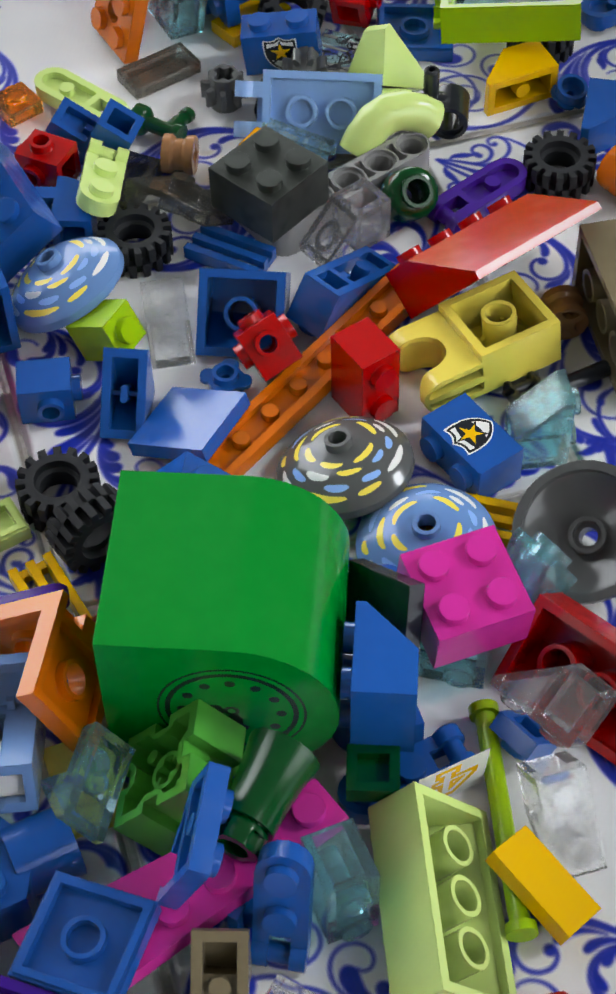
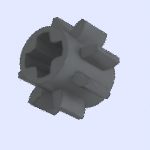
(305, 60)
(220, 88)

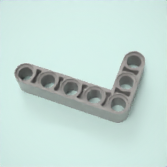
(375, 165)

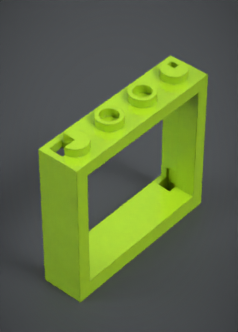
(507, 21)

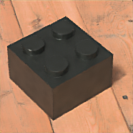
(269, 183)

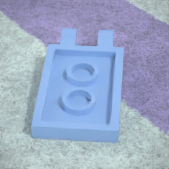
(309, 100)

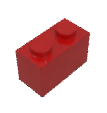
(365, 371)

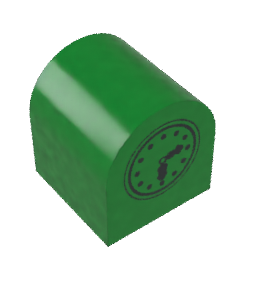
(224, 600)

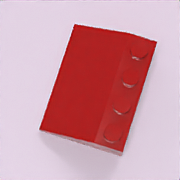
(481, 247)

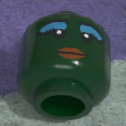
(411, 193)

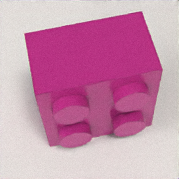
(469, 596)

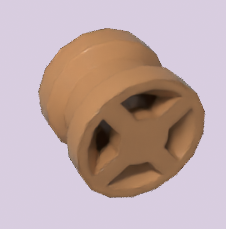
(179, 154)
(567, 306)

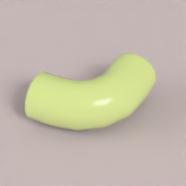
(391, 114)

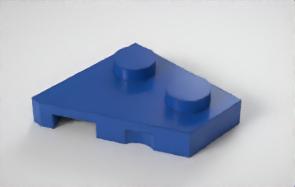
(197, 835)

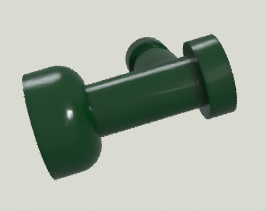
(175, 125)

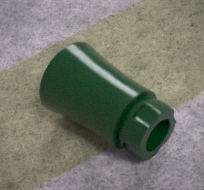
(264, 790)

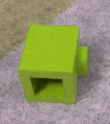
(107, 325)

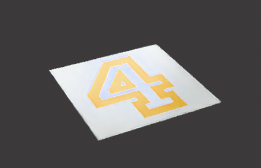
(459, 775)

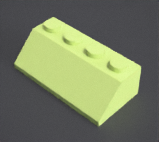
(438, 896)

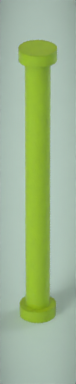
(482, 713)

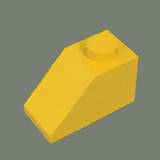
(520, 77)

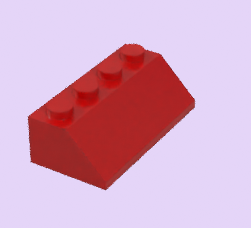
(566, 635)

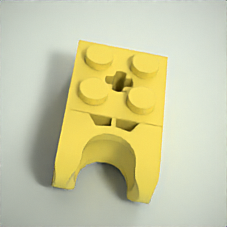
(480, 341)

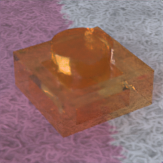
(19, 104)

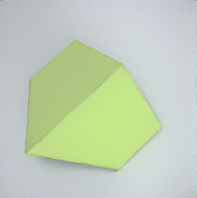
(386, 54)

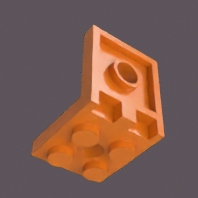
(121, 25)
(57, 651)

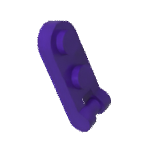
(479, 191)

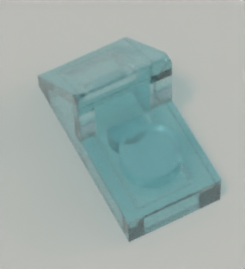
(93, 782)

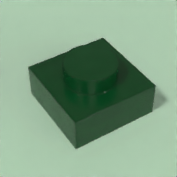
(372, 772)

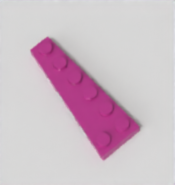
(218, 895)

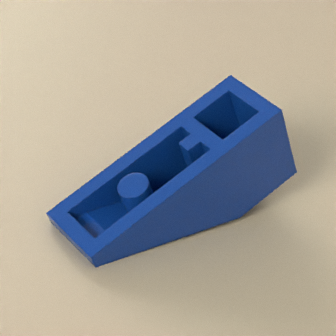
(335, 288)

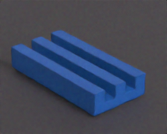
(232, 246)

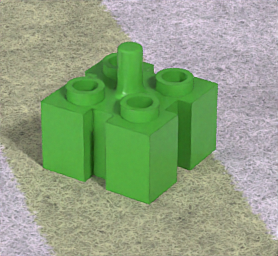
(165, 767)

